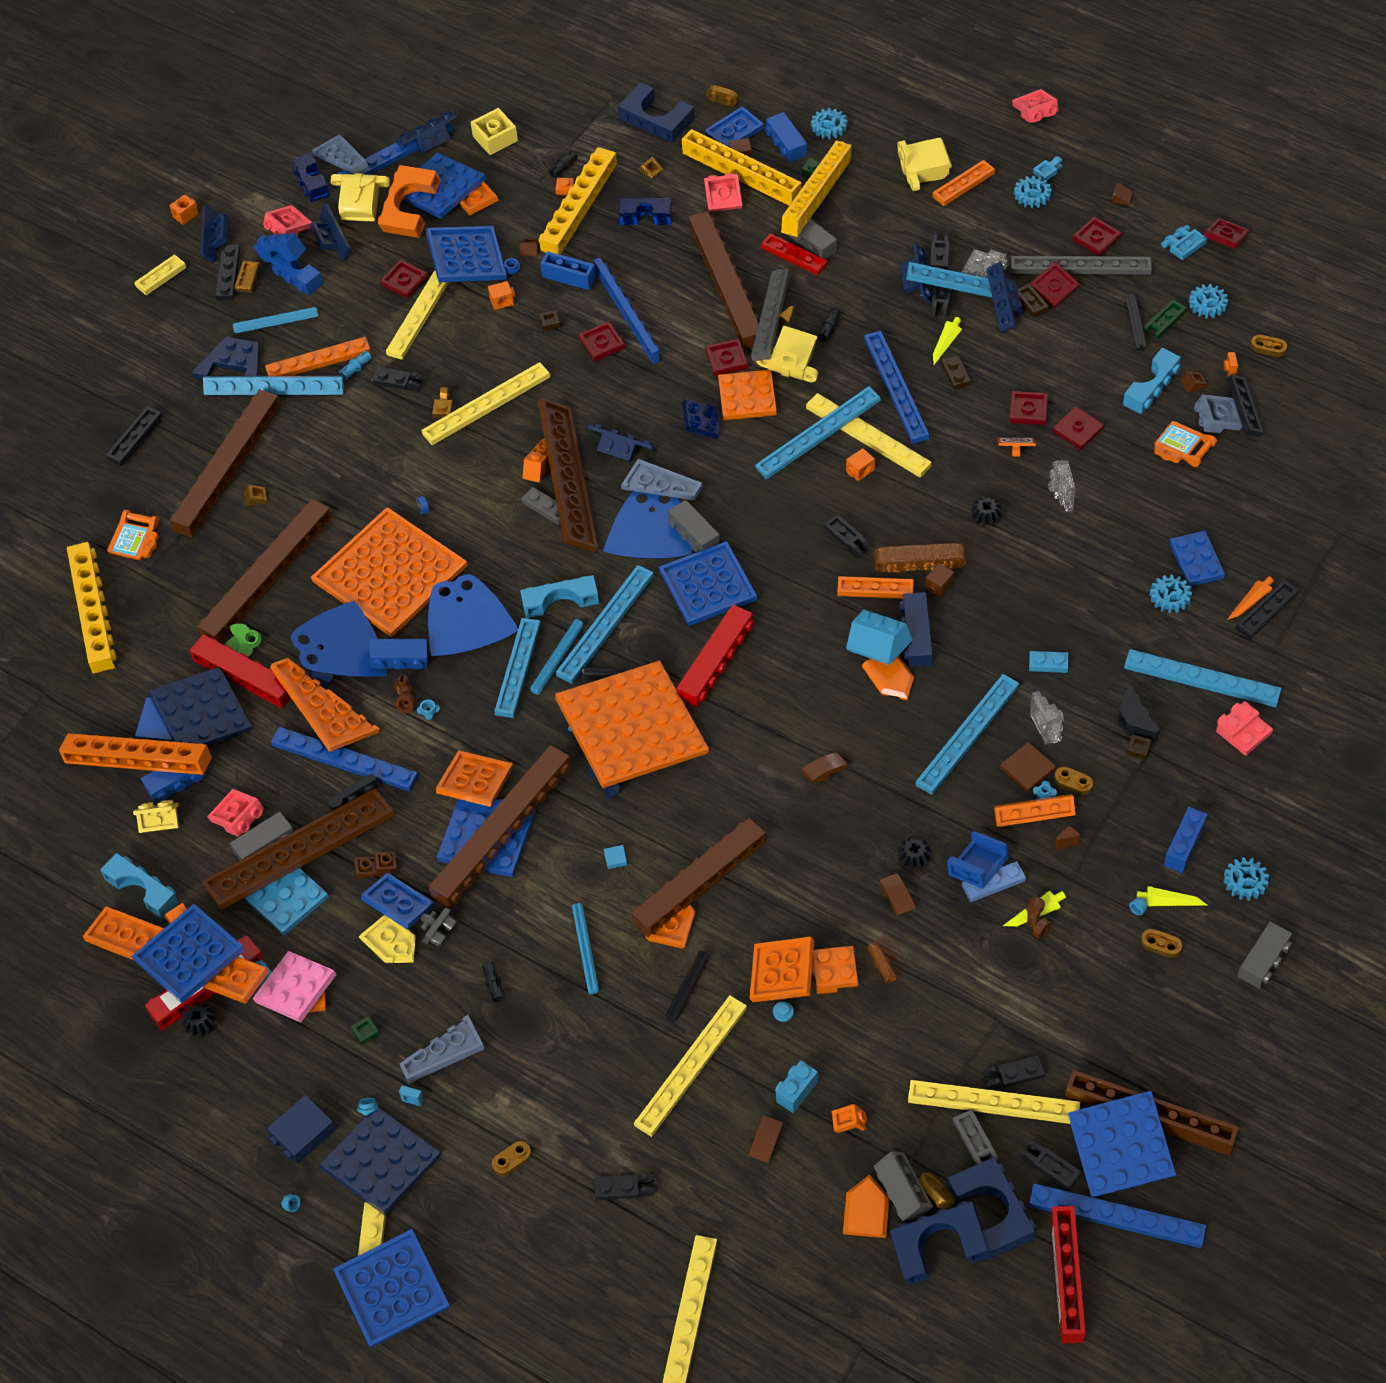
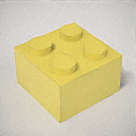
(494, 131)

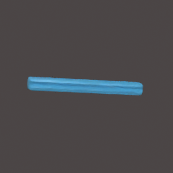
(275, 320)
(556, 657)
(585, 948)

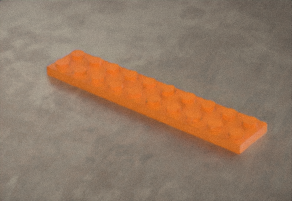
(127, 934)

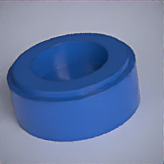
(422, 505)

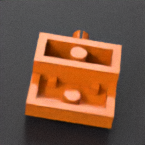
(834, 969)

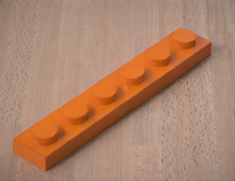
(319, 358)

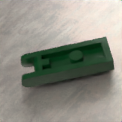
(1166, 318)

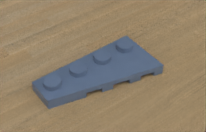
(341, 154)
(659, 481)
(451, 1047)

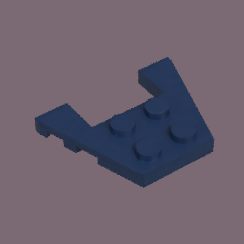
(233, 355)

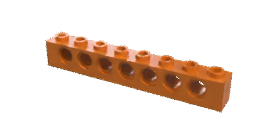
(135, 753)

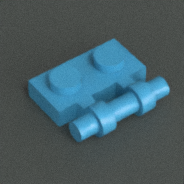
(1187, 244)

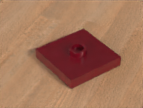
(1226, 233)
(1096, 236)
(404, 279)
(1054, 285)
(601, 341)
(726, 357)
(1028, 408)
(1078, 428)

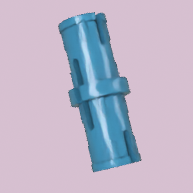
(355, 364)

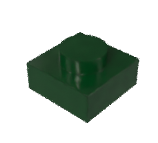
(810, 166)
(365, 1030)

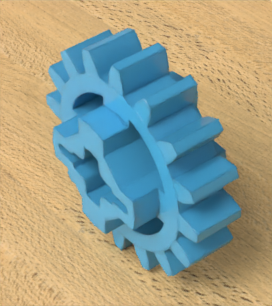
(829, 123)
(1032, 192)
(1208, 301)
(1170, 594)
(1245, 876)

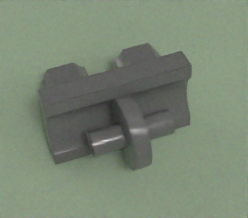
(443, 920)

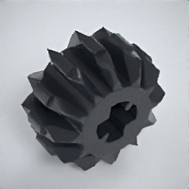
(986, 511)
(914, 853)
(191, 1022)

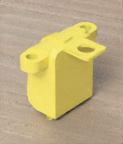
(923, 161)
(359, 195)
(793, 355)

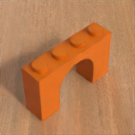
(405, 182)

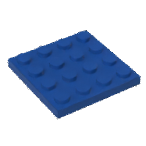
(455, 185)
(465, 254)
(707, 583)
(466, 821)
(188, 953)
(1121, 1144)
(391, 1288)

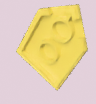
(390, 941)

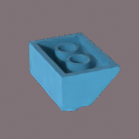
(878, 637)

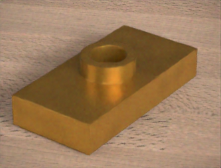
(247, 276)

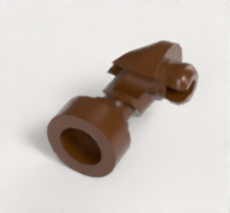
(405, 700)
(1039, 926)

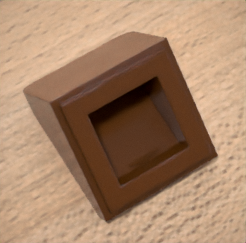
(1122, 195)
(529, 247)
(1193, 381)
(1067, 838)

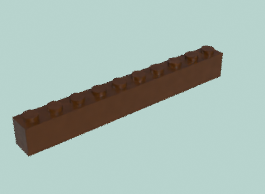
(725, 278)
(225, 463)
(265, 571)
(500, 826)

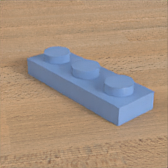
(1005, 877)

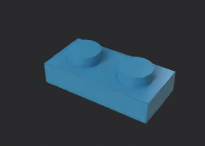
(1048, 661)

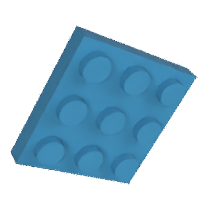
(287, 900)

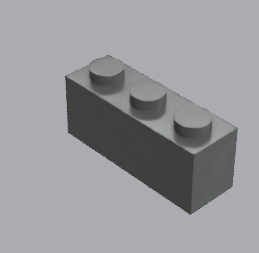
(816, 240)
(692, 527)
(261, 836)
(1265, 955)
(902, 1186)

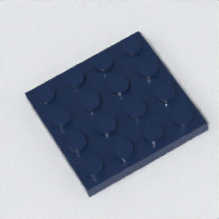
(200, 709)
(380, 1160)

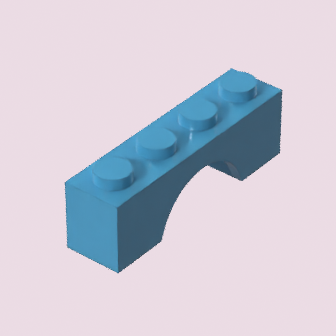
(1141, 395)
(579, 590)
(121, 873)

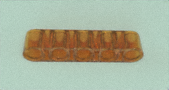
(919, 557)

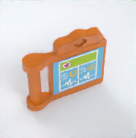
(1179, 442)
(134, 540)

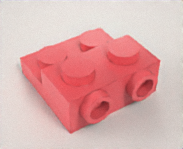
(1036, 105)
(723, 192)
(286, 221)
(1243, 728)
(236, 812)

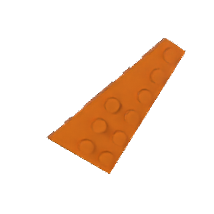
(325, 711)

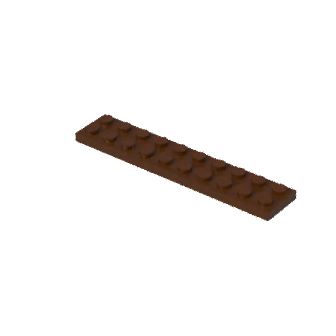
(567, 475)
(297, 849)

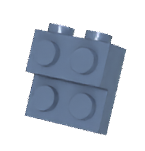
(1217, 413)

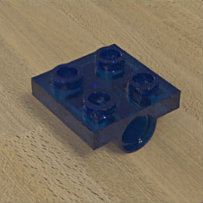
(700, 418)

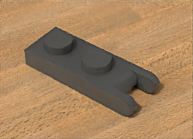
(542, 504)
(973, 1136)

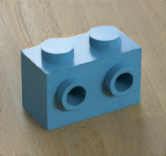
(796, 1086)

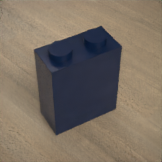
(300, 1129)

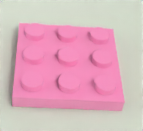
(294, 986)

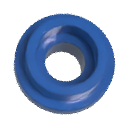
(511, 266)

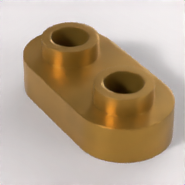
(722, 95)
(1268, 345)
(1073, 780)
(1161, 943)
(512, 1158)
(937, 1191)

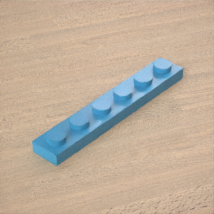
(948, 279)
(517, 668)

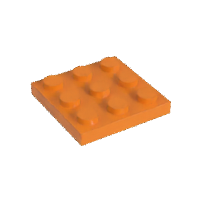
(747, 394)
(474, 778)
(782, 969)

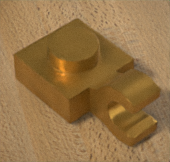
(443, 406)

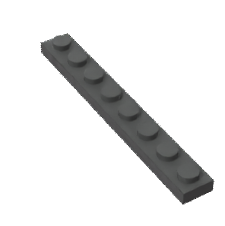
(1082, 264)
(770, 315)

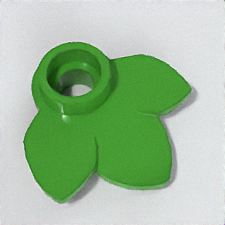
(240, 640)

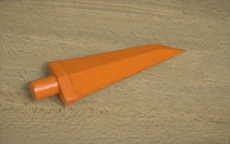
(1256, 593)

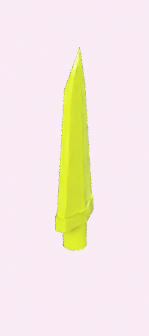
(947, 336)
(1161, 897)
(1051, 904)

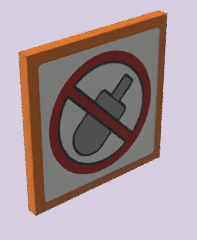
(1016, 443)

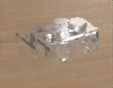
(980, 261)
(1062, 484)
(1046, 718)

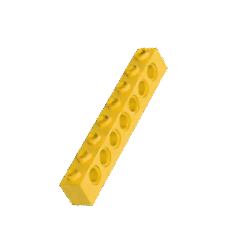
(749, 170)
(816, 188)
(578, 201)
(91, 608)

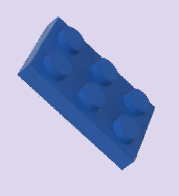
(735, 126)
(1196, 558)
(397, 900)

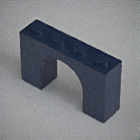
(666, 126)
(990, 1179)
(911, 1237)

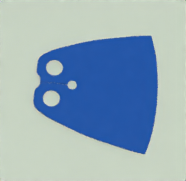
(646, 533)
(469, 623)
(345, 640)

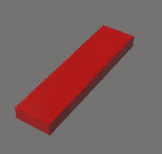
(794, 254)

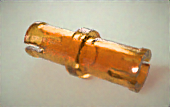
(881, 962)

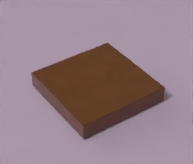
(1027, 767)

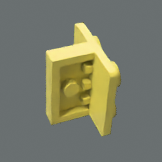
(157, 817)

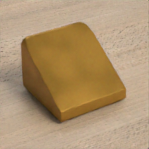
(650, 168)
(787, 317)
(254, 495)

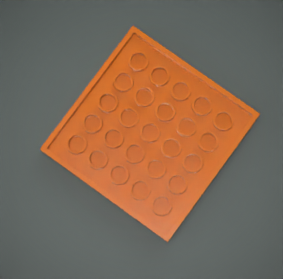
(389, 571)
(631, 724)

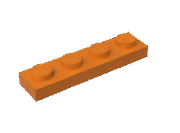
(963, 182)
(874, 587)
(1034, 810)

